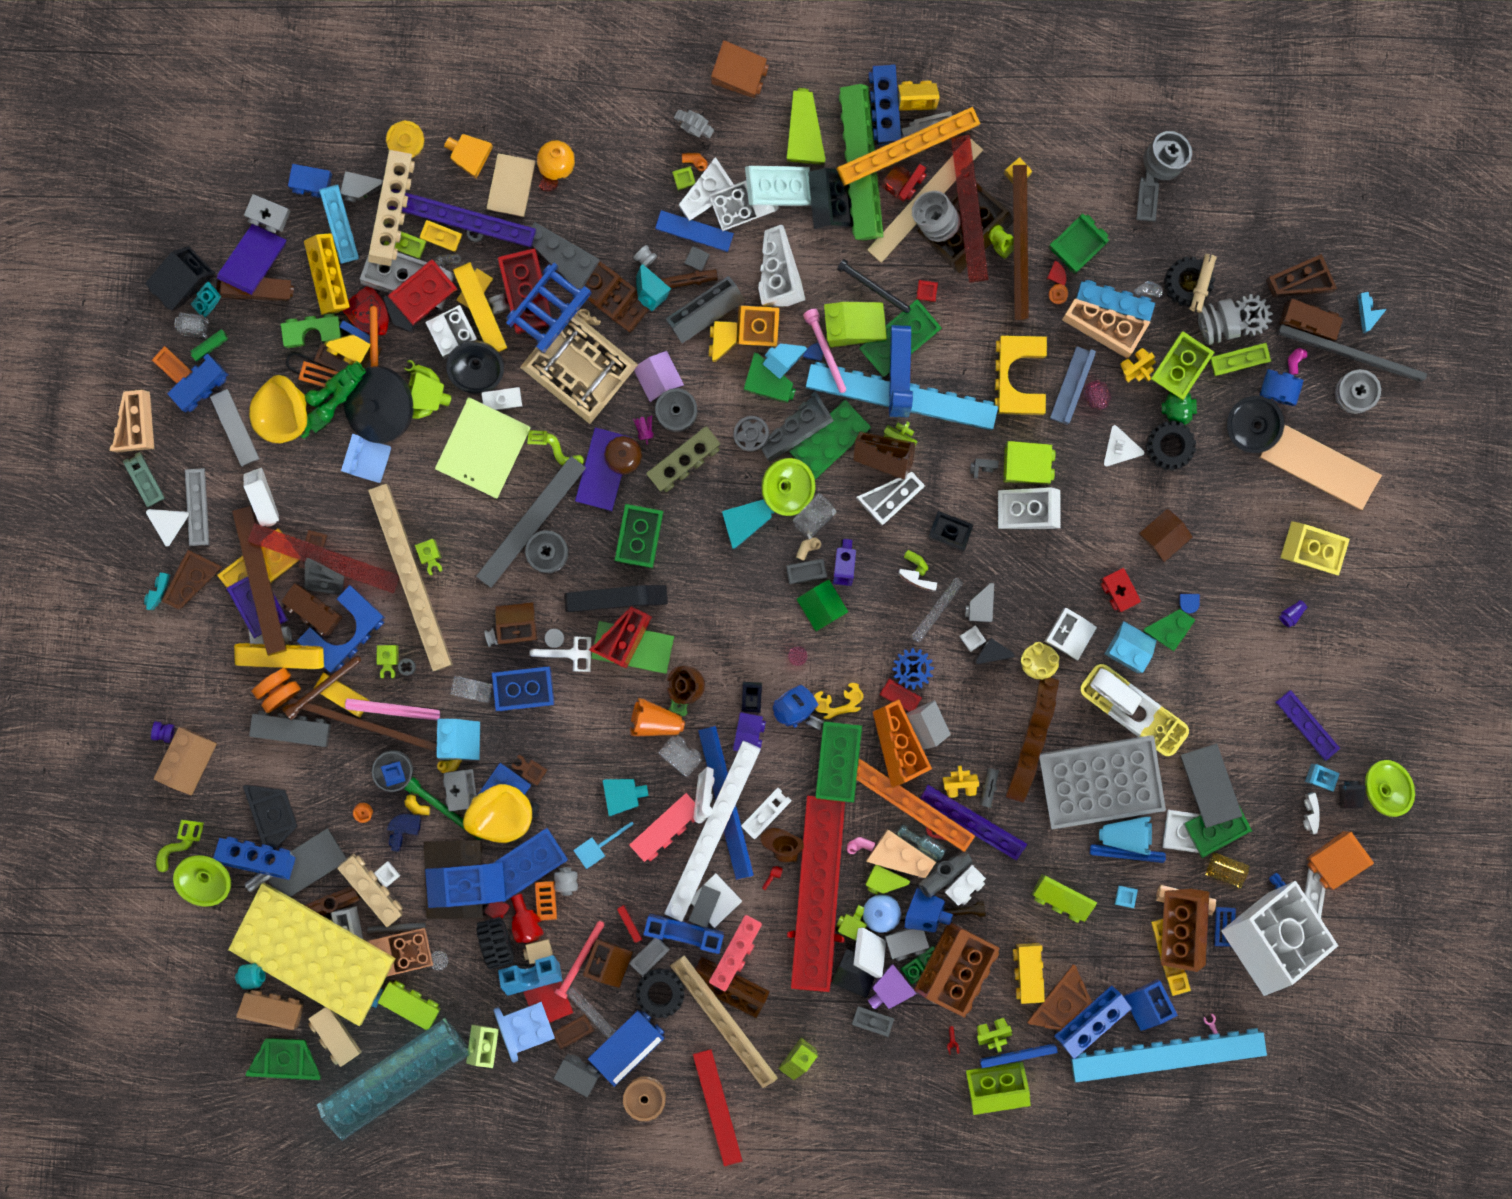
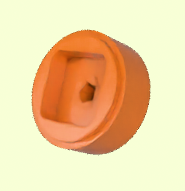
(1058, 294)
(362, 812)

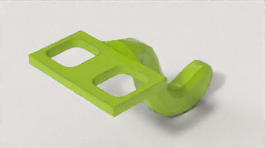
(553, 441)
(187, 840)

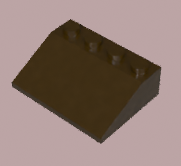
(992, 214)
(453, 854)

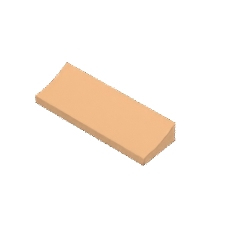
(1323, 467)

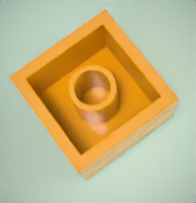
(757, 325)

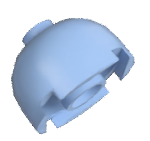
(882, 913)

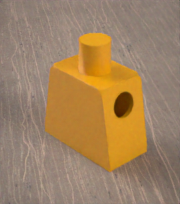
(469, 153)

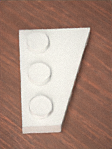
(698, 198)

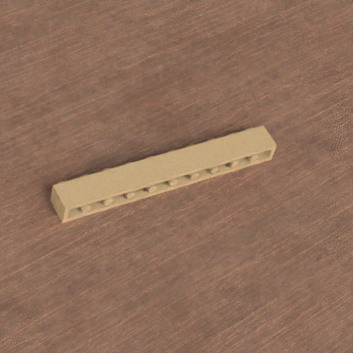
(410, 577)

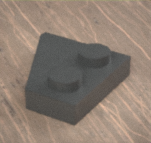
(322, 578)

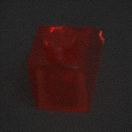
(896, 180)

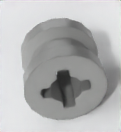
(645, 256)
(499, 304)

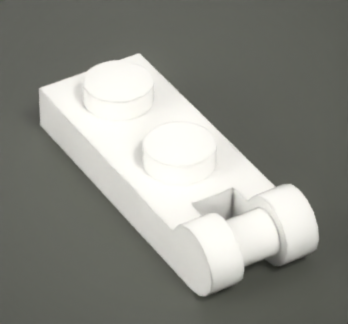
(703, 795)
(765, 814)

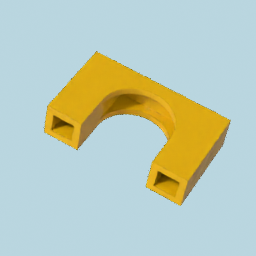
(1010, 400)

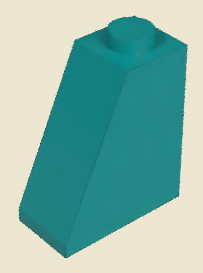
(745, 521)

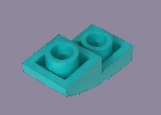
(206, 300)
(154, 598)

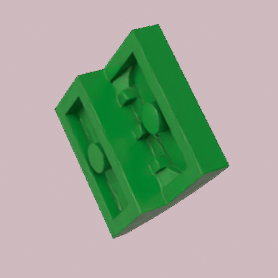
(209, 345)

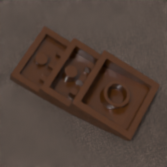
(615, 297)

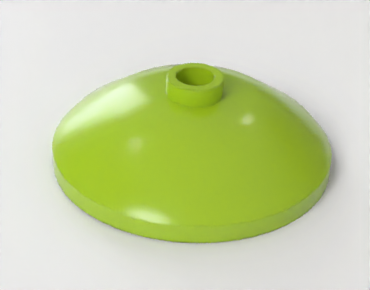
(798, 487)
(1396, 785)
(198, 887)

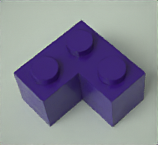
(748, 730)

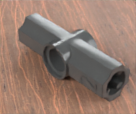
(938, 880)

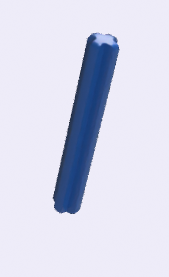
(1109, 851)

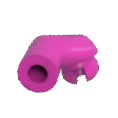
(1293, 360)

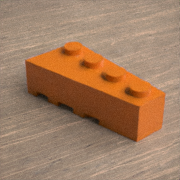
(899, 744)

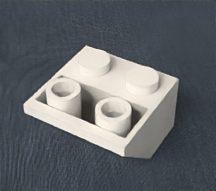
(450, 330)
(1070, 633)

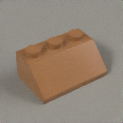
(185, 761)
(270, 1010)

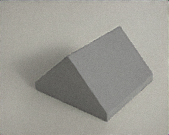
(928, 725)

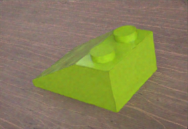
(854, 323)
(1182, 365)

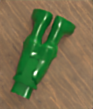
(340, 385)

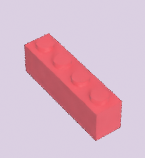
(664, 828)

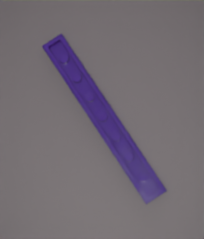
(468, 220)

